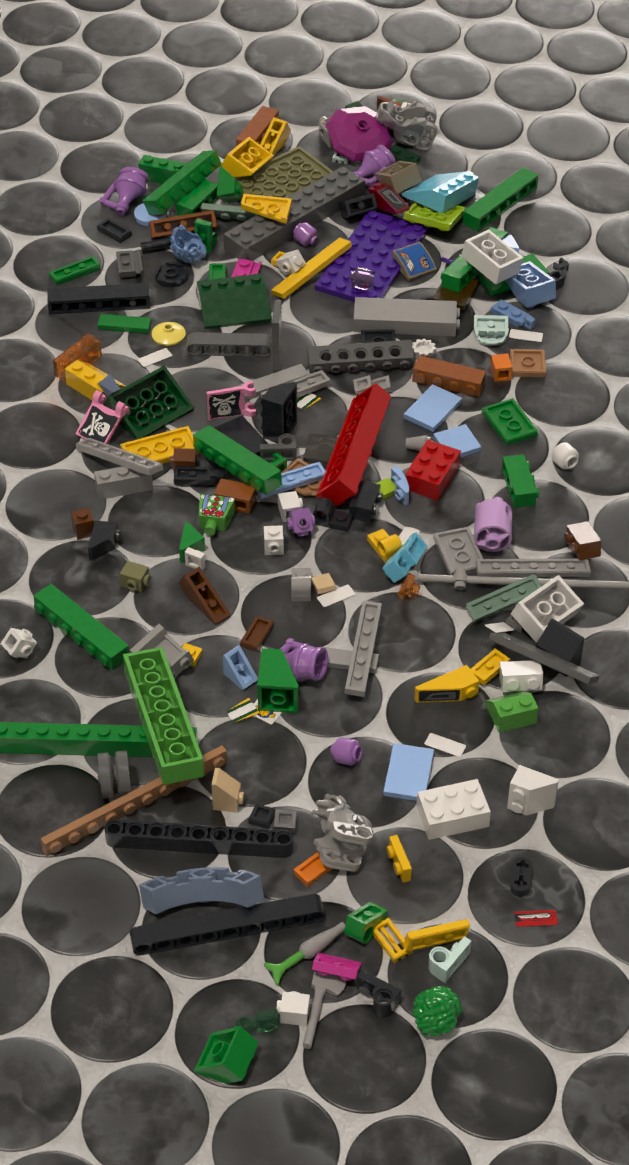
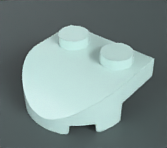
(490, 329)

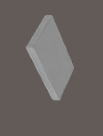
(458, 549)

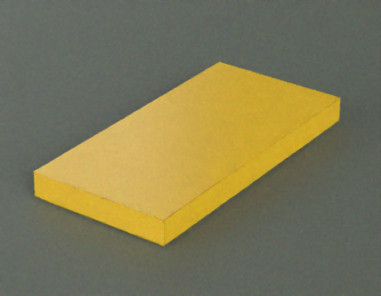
(161, 445)

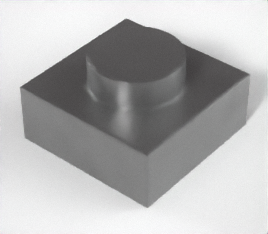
(285, 820)

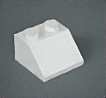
(532, 791)

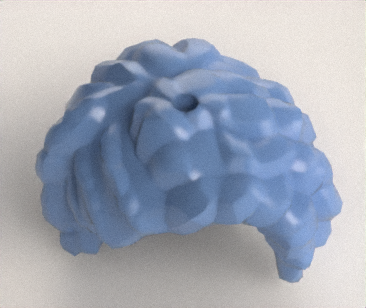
(187, 246)

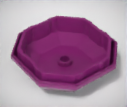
(355, 132)

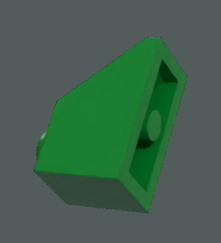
(228, 187)

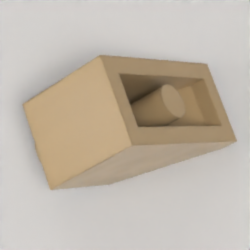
(226, 792)

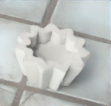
(423, 348)

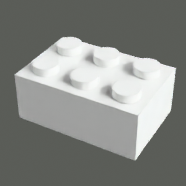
(492, 256)
(550, 601)
(453, 809)

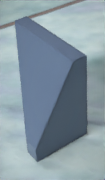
(109, 385)

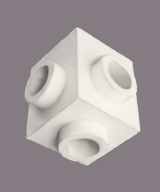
(19, 643)

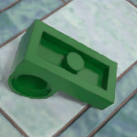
(204, 230)
(362, 922)

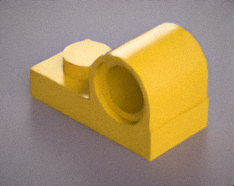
(384, 544)

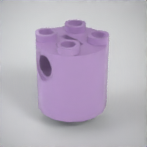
(493, 525)

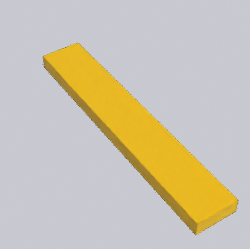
(311, 268)

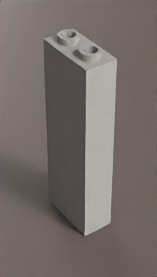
(407, 316)

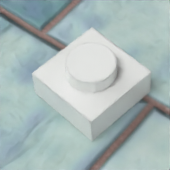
(194, 558)

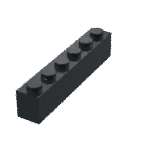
(98, 298)

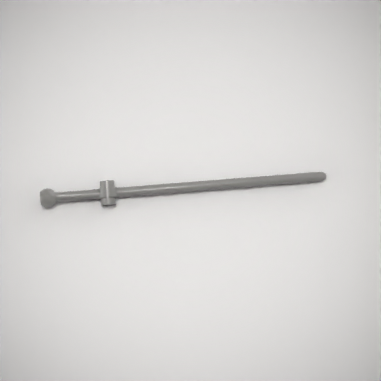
(461, 579)

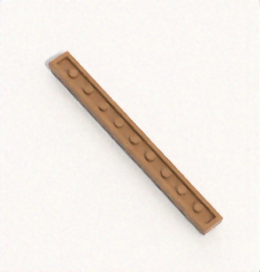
(123, 806)

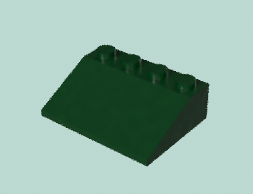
(233, 301)
(152, 403)

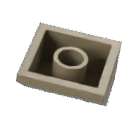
(400, 176)

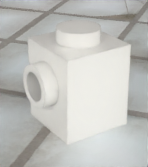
(290, 262)
(288, 502)
(273, 540)
(294, 1008)

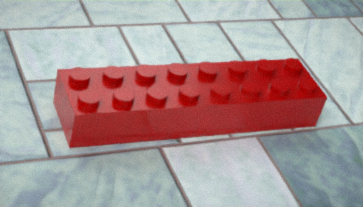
(354, 445)

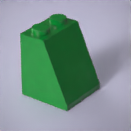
(276, 683)

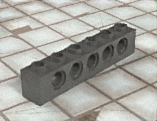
(367, 351)

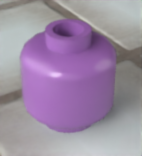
(305, 234)
(346, 751)

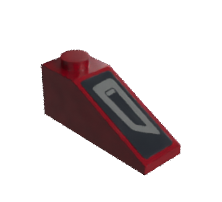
(388, 199)

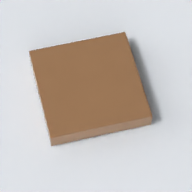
(528, 363)

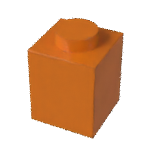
(501, 367)

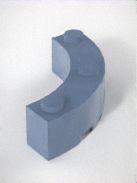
(201, 886)

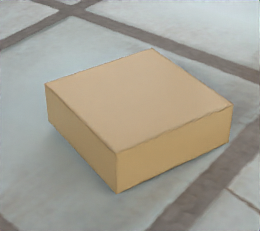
(323, 583)

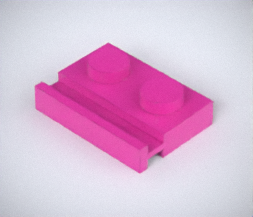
(246, 267)
(329, 964)

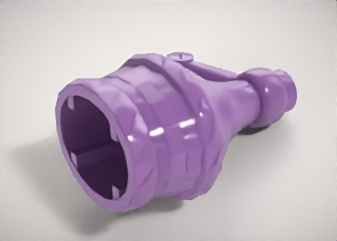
(373, 162)
(129, 186)
(305, 660)

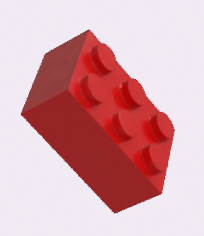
(433, 469)

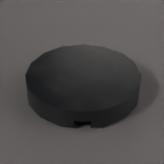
(171, 275)

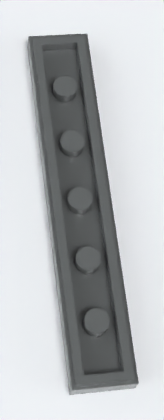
(544, 657)

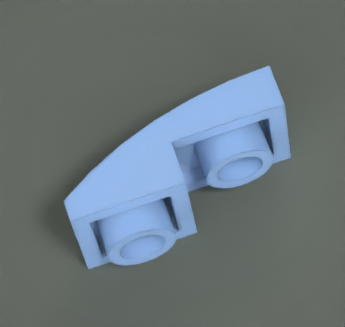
(401, 485)

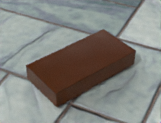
(256, 634)

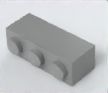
(121, 482)

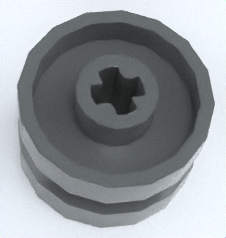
(113, 774)

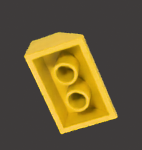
(246, 158)
(85, 378)

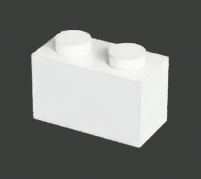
(521, 676)

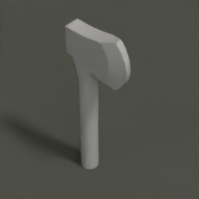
(331, 984)

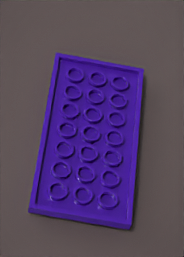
(371, 249)

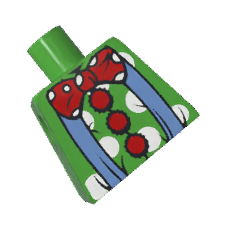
(215, 513)

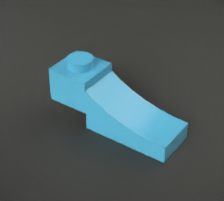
(405, 558)

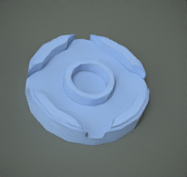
(142, 216)

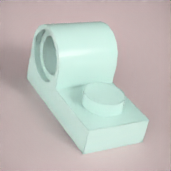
(450, 959)

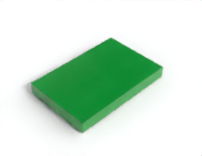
(509, 421)

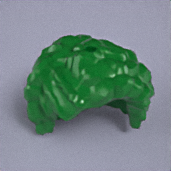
(436, 1011)

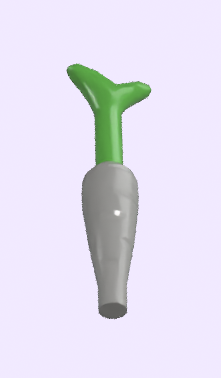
(307, 950)

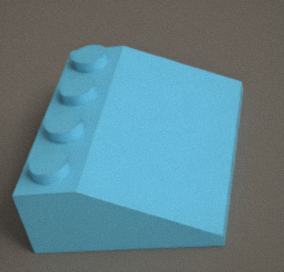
(444, 190)

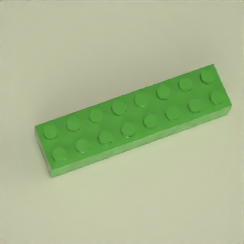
(163, 716)

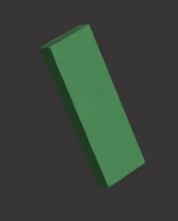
(74, 270)
(124, 323)

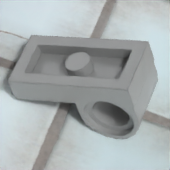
(301, 584)

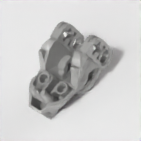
(409, 123)
(345, 834)

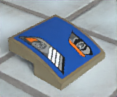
(414, 261)

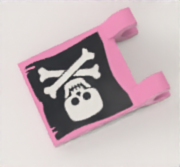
(231, 402)
(100, 420)

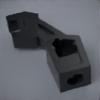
(559, 272)

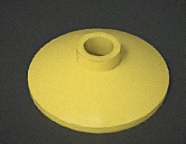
(168, 333)

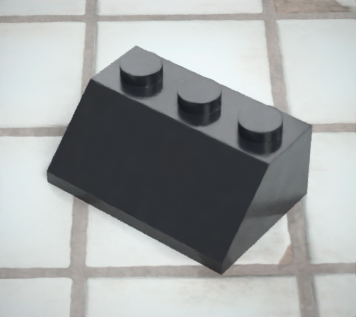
(279, 410)

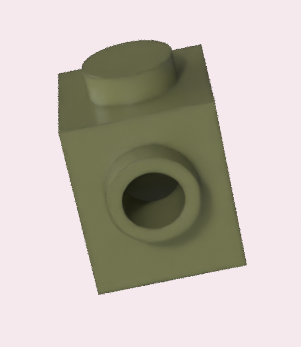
(135, 576)

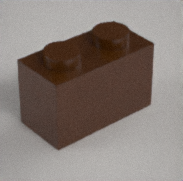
(583, 540)

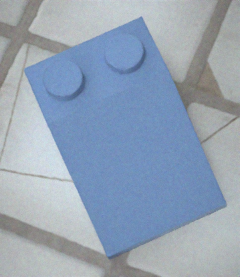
(532, 285)

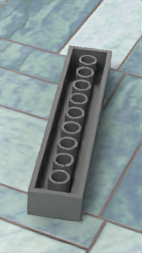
(308, 205)

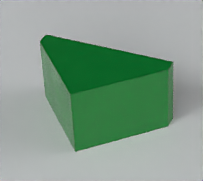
(192, 539)

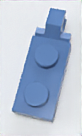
(515, 316)

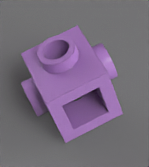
(305, 516)

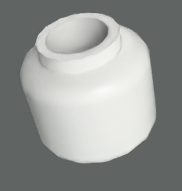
(565, 456)

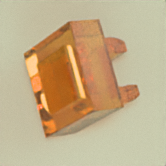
(408, 587)

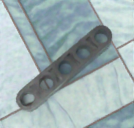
(229, 344)

